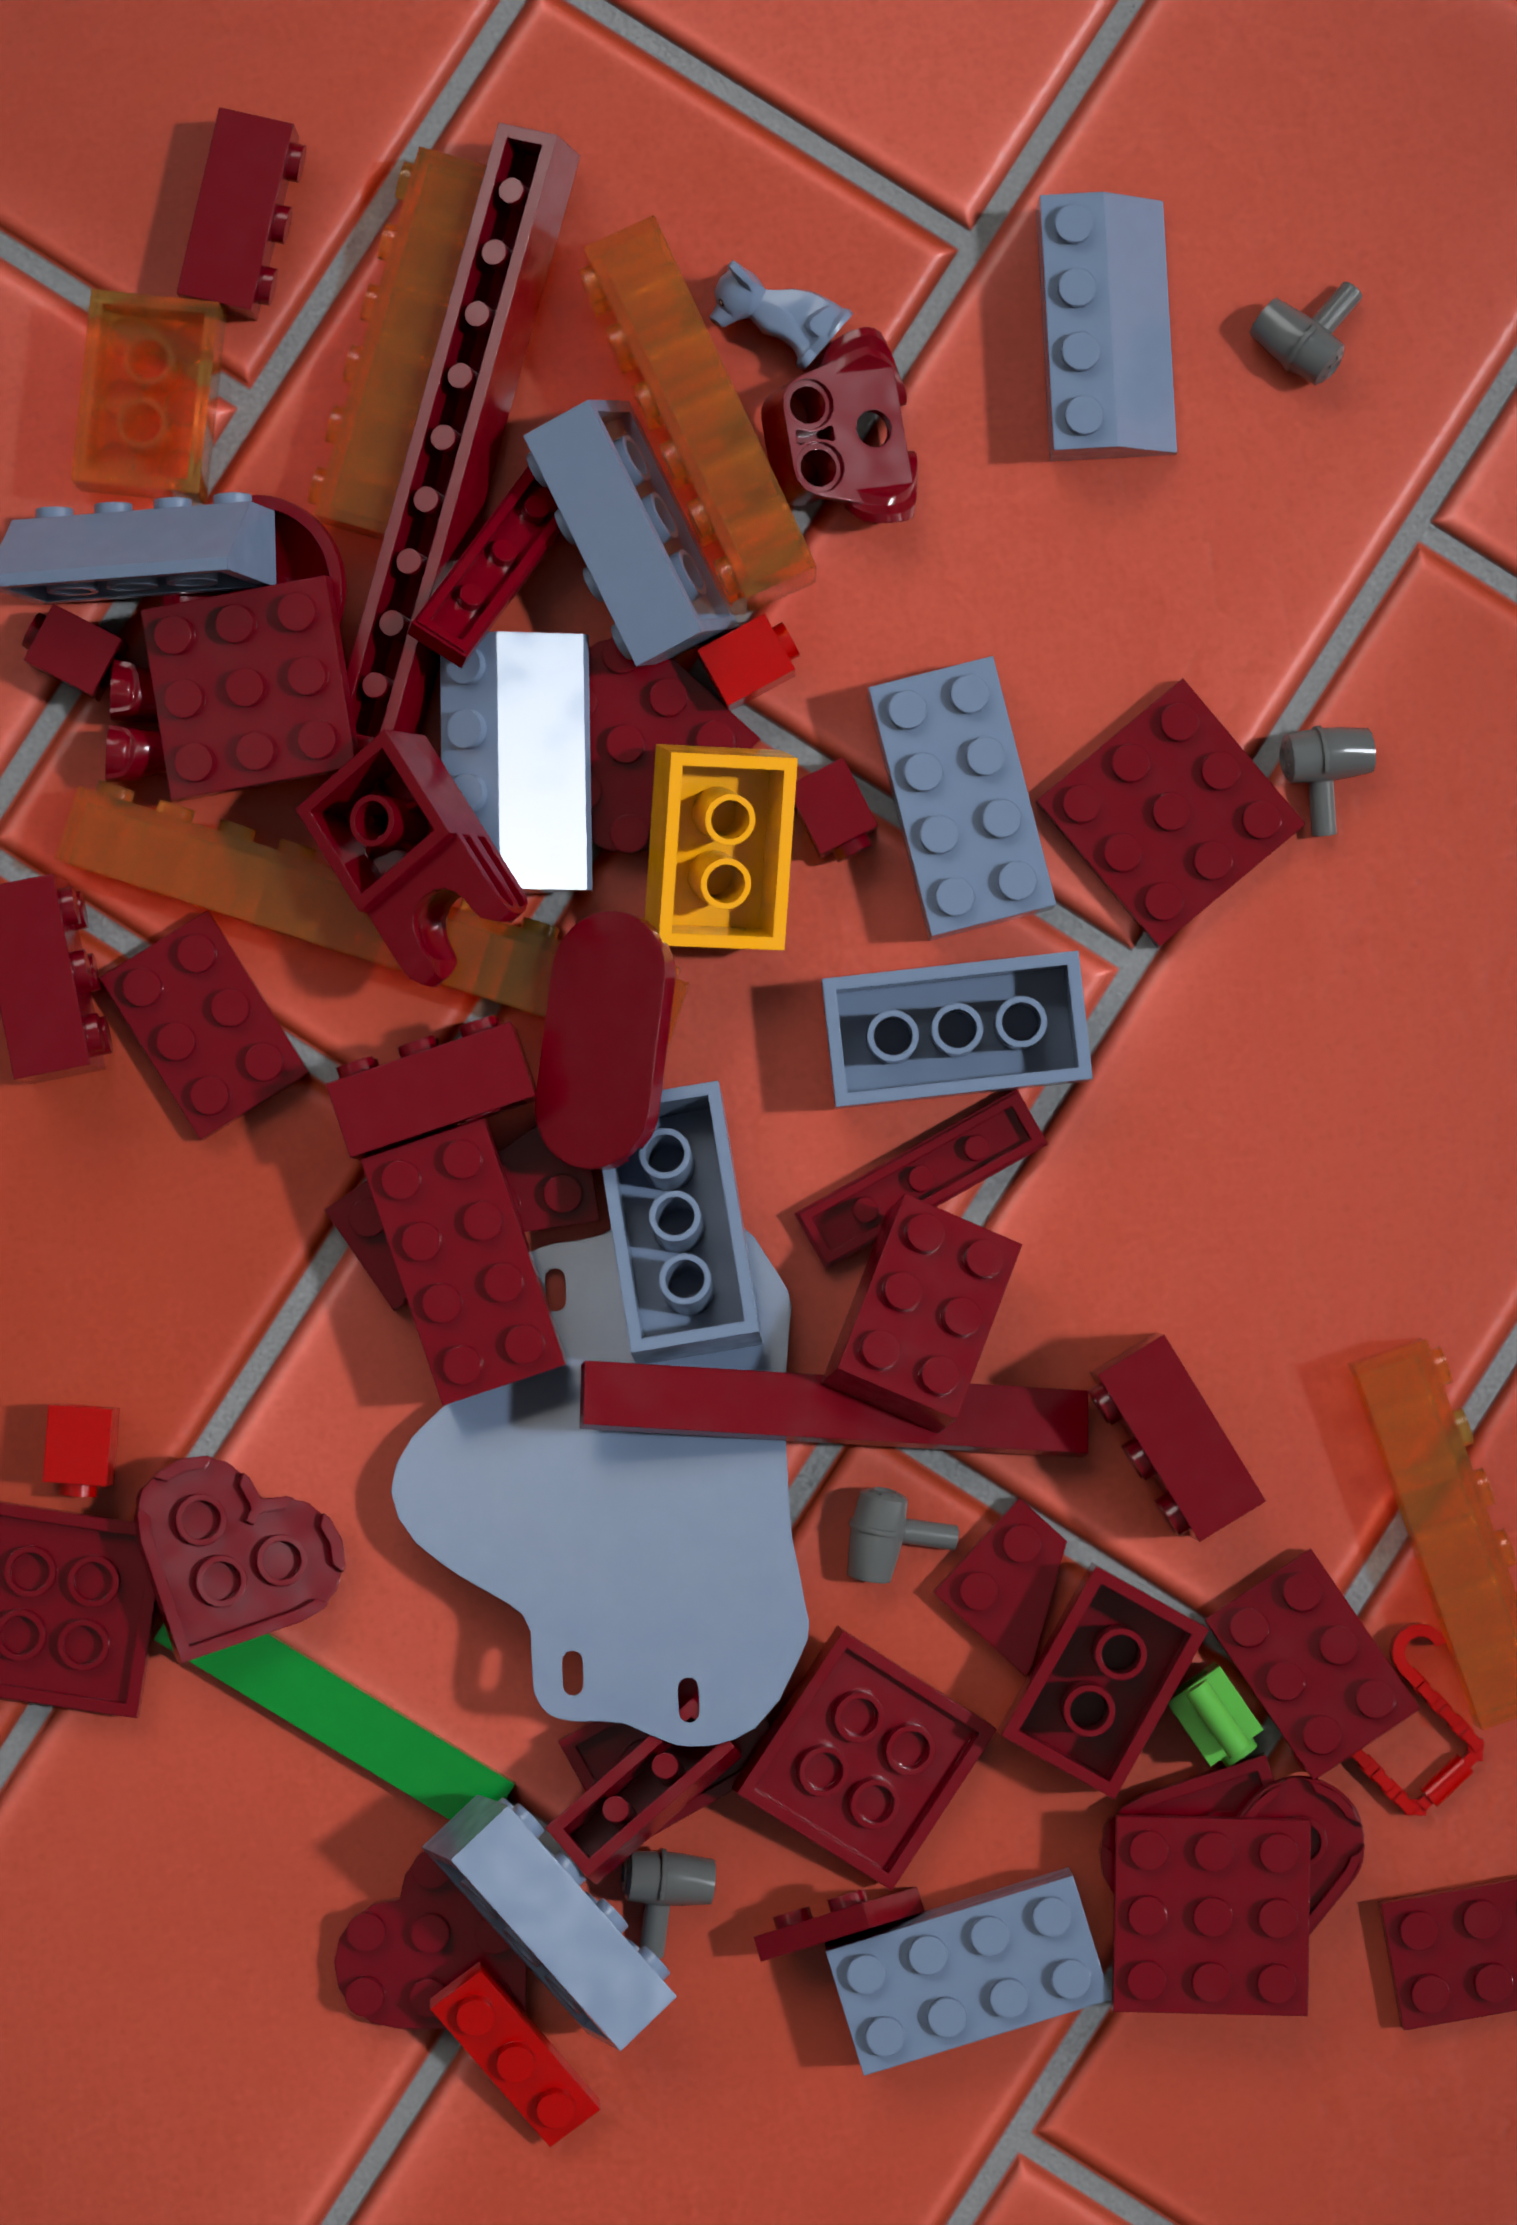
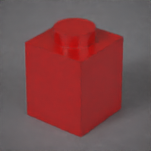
(749, 661)
(80, 1448)

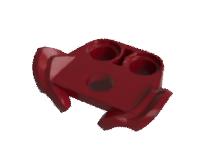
(852, 380)

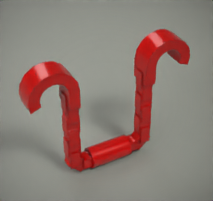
(1458, 1768)

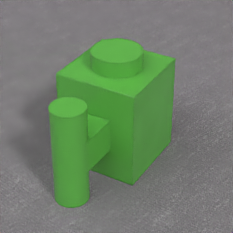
(1215, 1716)

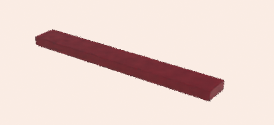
(804, 1410)

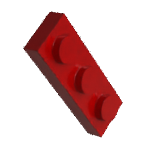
(514, 2054)

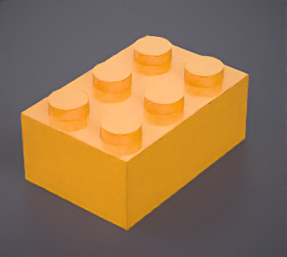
(721, 846)

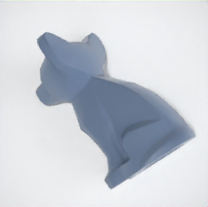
(791, 315)

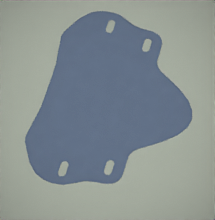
(621, 1543)

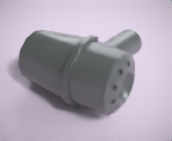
(1304, 342)
(1321, 758)
(880, 1530)
(665, 1881)

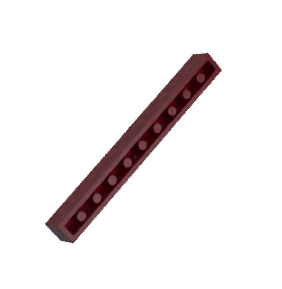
(460, 421)

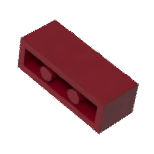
(241, 213)
(637, 1799)

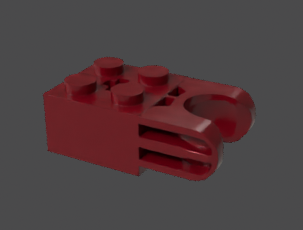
(409, 850)

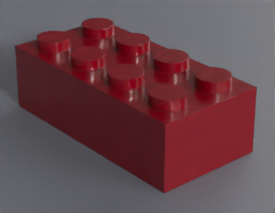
(464, 1261)

